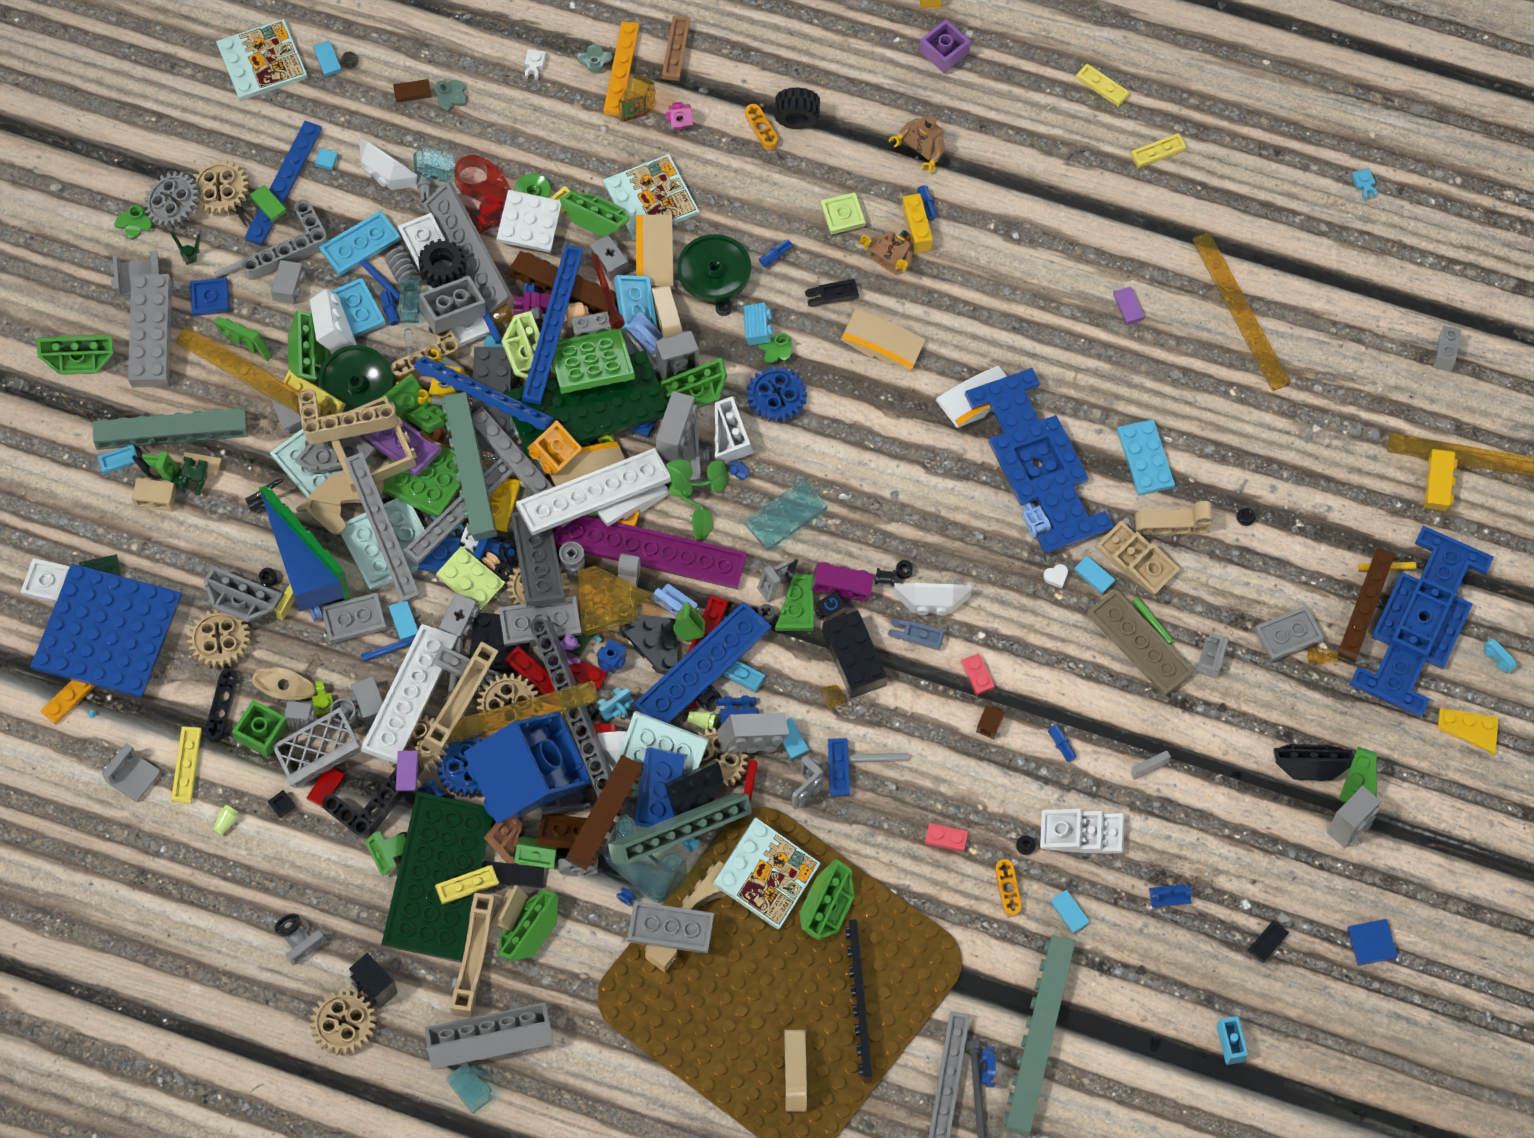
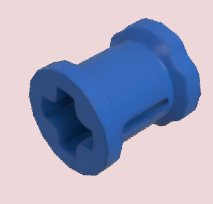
(432, 787)

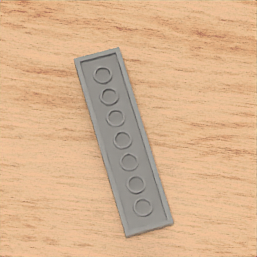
(458, 227)

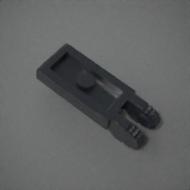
(832, 292)

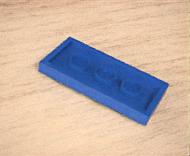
(653, 801)

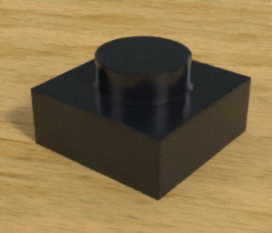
(281, 804)

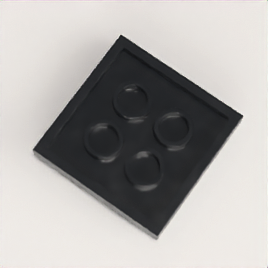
(489, 630)

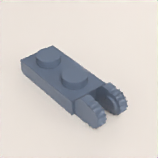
(917, 633)

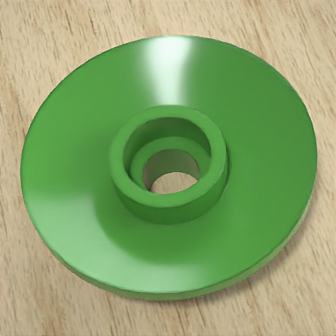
(533, 183)

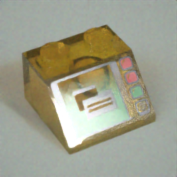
(637, 99)

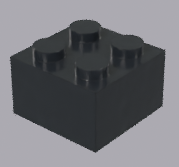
(373, 981)

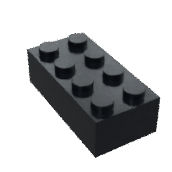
(854, 654)

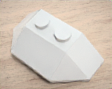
(384, 168)
(932, 598)

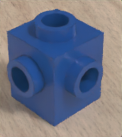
(611, 656)

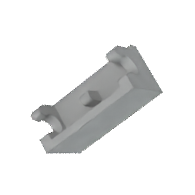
(289, 420)
(1212, 655)

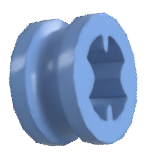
(315, 613)

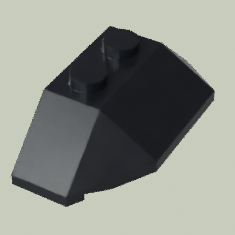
(1313, 761)

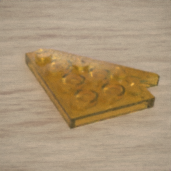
(607, 600)

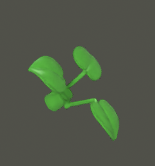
(680, 473)

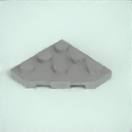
(323, 456)

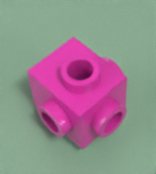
(685, 117)

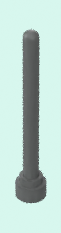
(974, 1050)

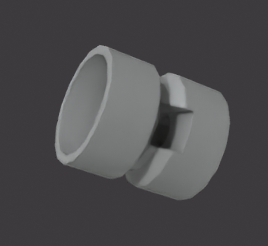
(571, 558)
(349, 710)

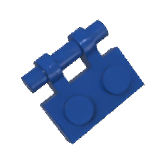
(728, 702)

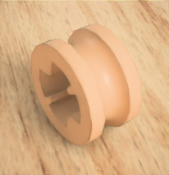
(490, 561)

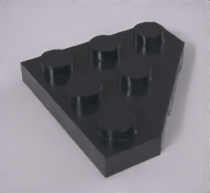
(653, 640)
(695, 788)

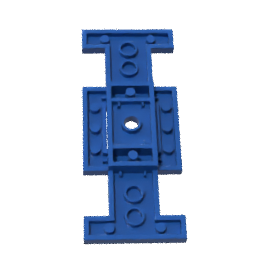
(1026, 441)
(1413, 639)

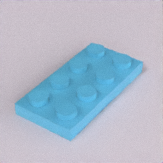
(359, 243)
(1145, 457)

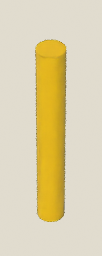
(1394, 566)

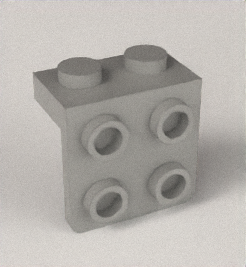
(130, 773)
(814, 775)

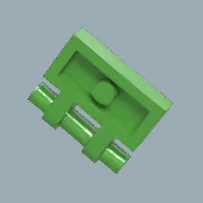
(428, 418)

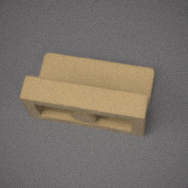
(510, 908)

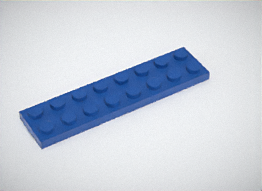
(703, 665)

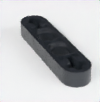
(218, 704)

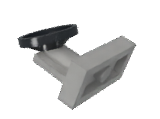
(771, 579)
(297, 938)

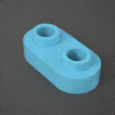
(1499, 655)

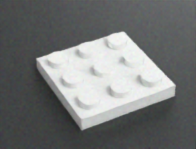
(529, 221)

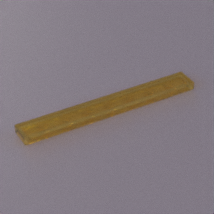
(1464, 454)
(533, 707)

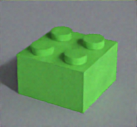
(260, 728)

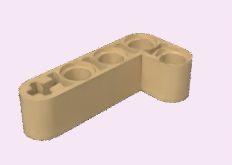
(666, 311)
(400, 367)
(1175, 521)
(795, 1071)

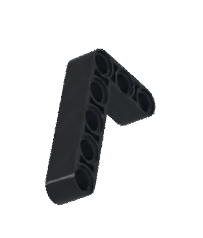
(365, 816)

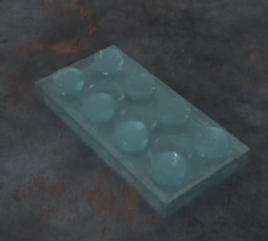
(785, 515)

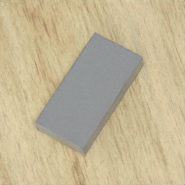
(1150, 765)

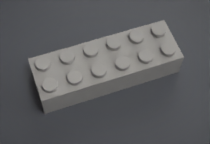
(150, 330)
(488, 1036)

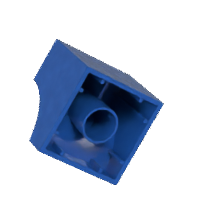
(526, 766)

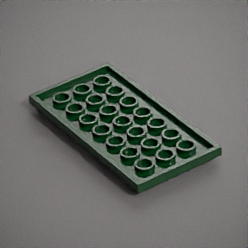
(600, 409)
(440, 844)

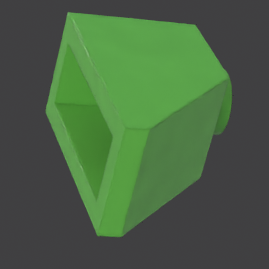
(689, 623)

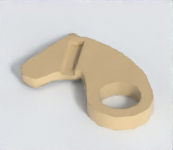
(327, 498)

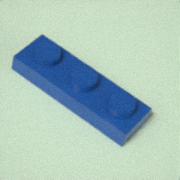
(838, 767)

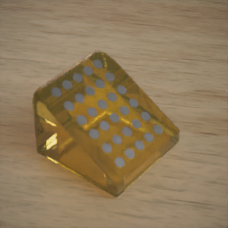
(832, 696)

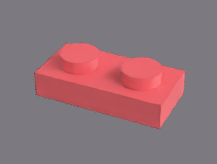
(977, 674)
(946, 837)

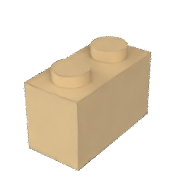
(154, 494)

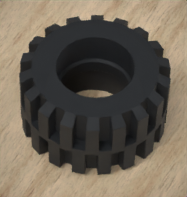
(797, 108)
(441, 251)

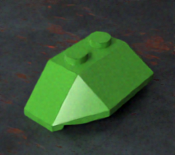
(594, 213)
(304, 351)
(75, 352)
(702, 383)
(827, 901)
(531, 927)

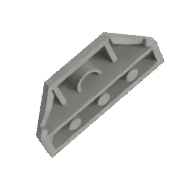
(239, 596)

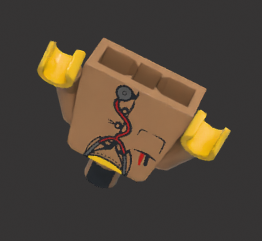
(925, 138)
(889, 250)

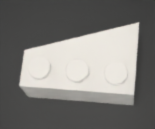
(330, 321)
(730, 434)

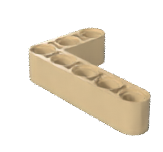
(342, 425)

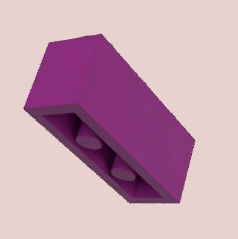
(843, 580)

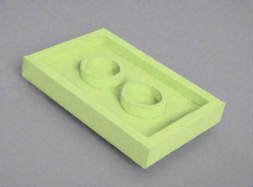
(470, 577)

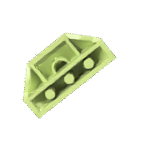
(520, 344)

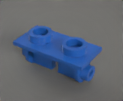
(1170, 895)

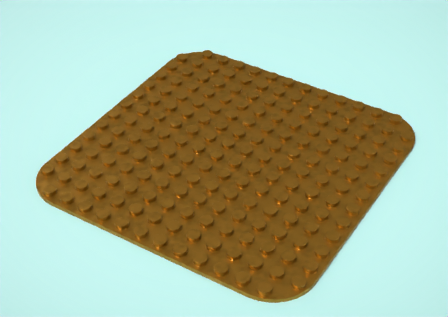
(725, 1012)

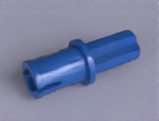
(928, 202)
(775, 253)
(390, 308)
(1062, 743)

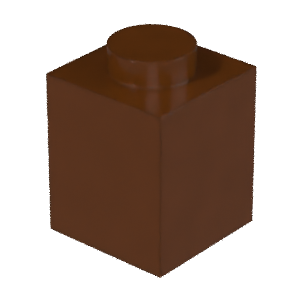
(990, 721)

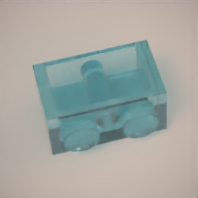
(433, 163)
(409, 301)
(469, 1087)

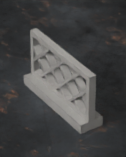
(322, 763)

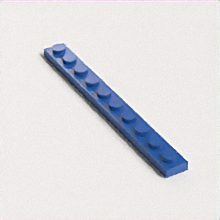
(552, 325)

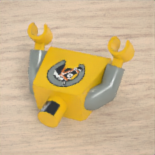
(437, 389)

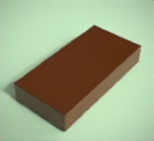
(412, 90)

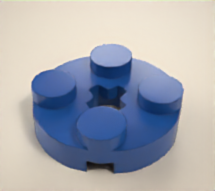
(990, 1066)

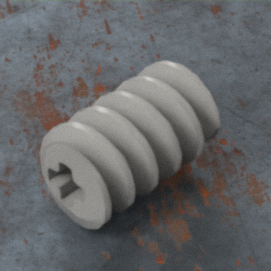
(401, 265)

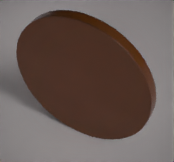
(437, 437)

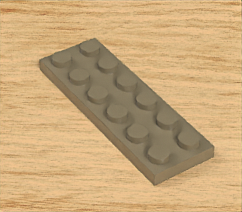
(1140, 642)

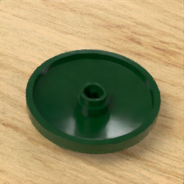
(714, 268)
(356, 376)

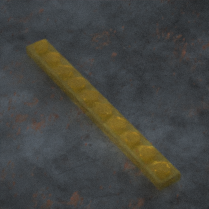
(1241, 311)
(242, 370)

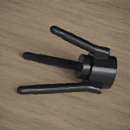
(255, 501)

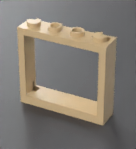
(391, 469)

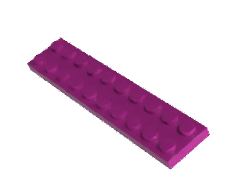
(656, 550)

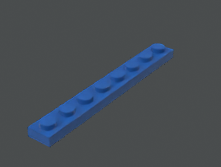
(285, 179)
(488, 395)

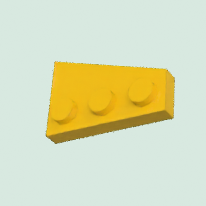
(1471, 727)

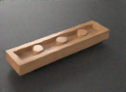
(676, 48)

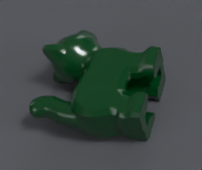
(191, 472)

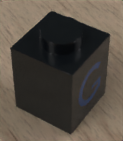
(830, 607)

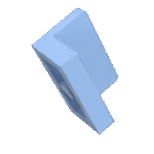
(645, 332)
(671, 599)

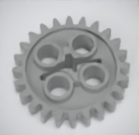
(168, 212)

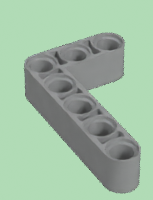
(290, 246)

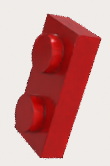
(586, 673)

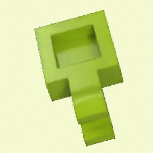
(322, 701)

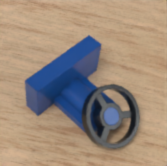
(501, 550)

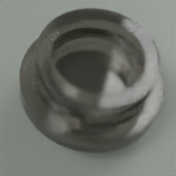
(349, 60)

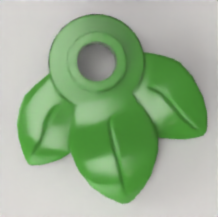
(133, 224)
(778, 348)

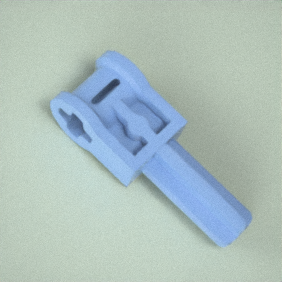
(1035, 519)

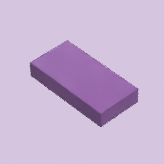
(1128, 305)
(407, 770)

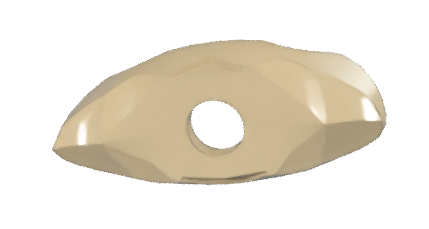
(268, 682)

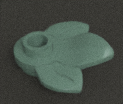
(594, 58)
(452, 94)

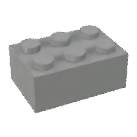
(452, 305)
(676, 354)
(676, 426)
(752, 732)
(1354, 817)

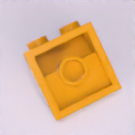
(554, 448)

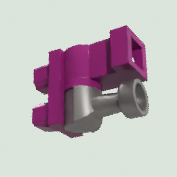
(533, 302)

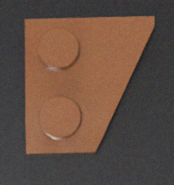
(504, 838)

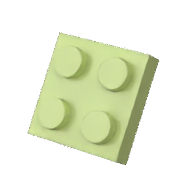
(842, 213)

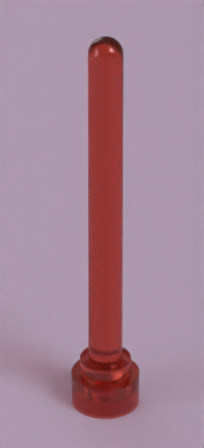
(616, 319)

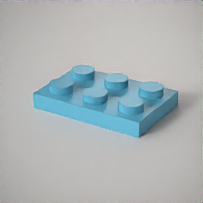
(634, 297)
(359, 307)

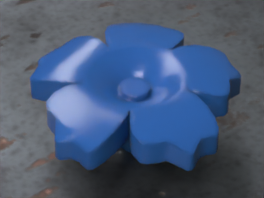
(739, 470)

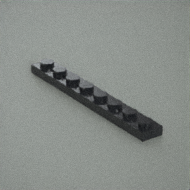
(859, 1009)

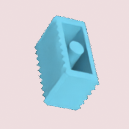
(757, 323)
(1232, 1040)

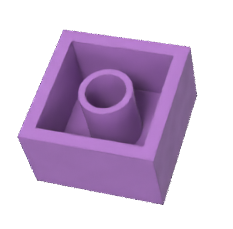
(945, 46)

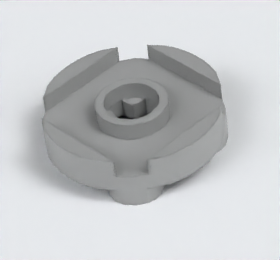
(569, 869)

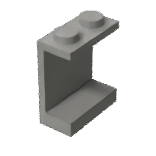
(123, 271)

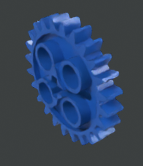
(791, 387)
(457, 779)

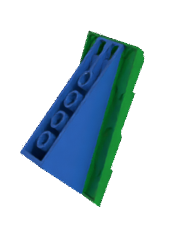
(310, 568)

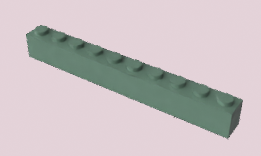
(1039, 1036)

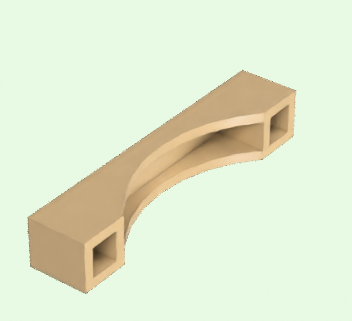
(460, 698)
(703, 893)
(474, 954)

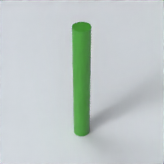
(1152, 620)

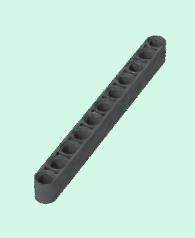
(583, 720)

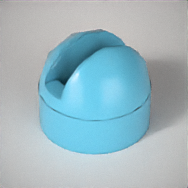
(691, 844)

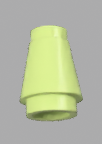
(704, 720)
(225, 819)

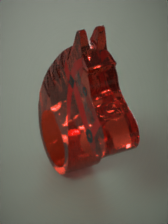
(491, 192)

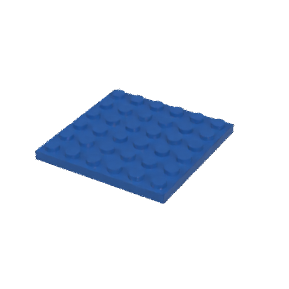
(106, 631)

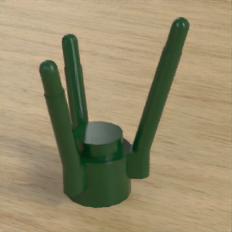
(188, 253)

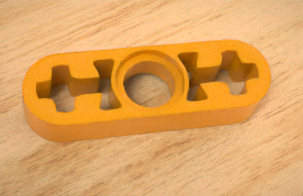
(761, 134)
(1005, 902)

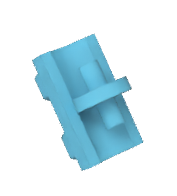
(616, 706)

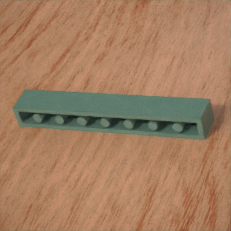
(170, 428)
(470, 466)
(679, 828)

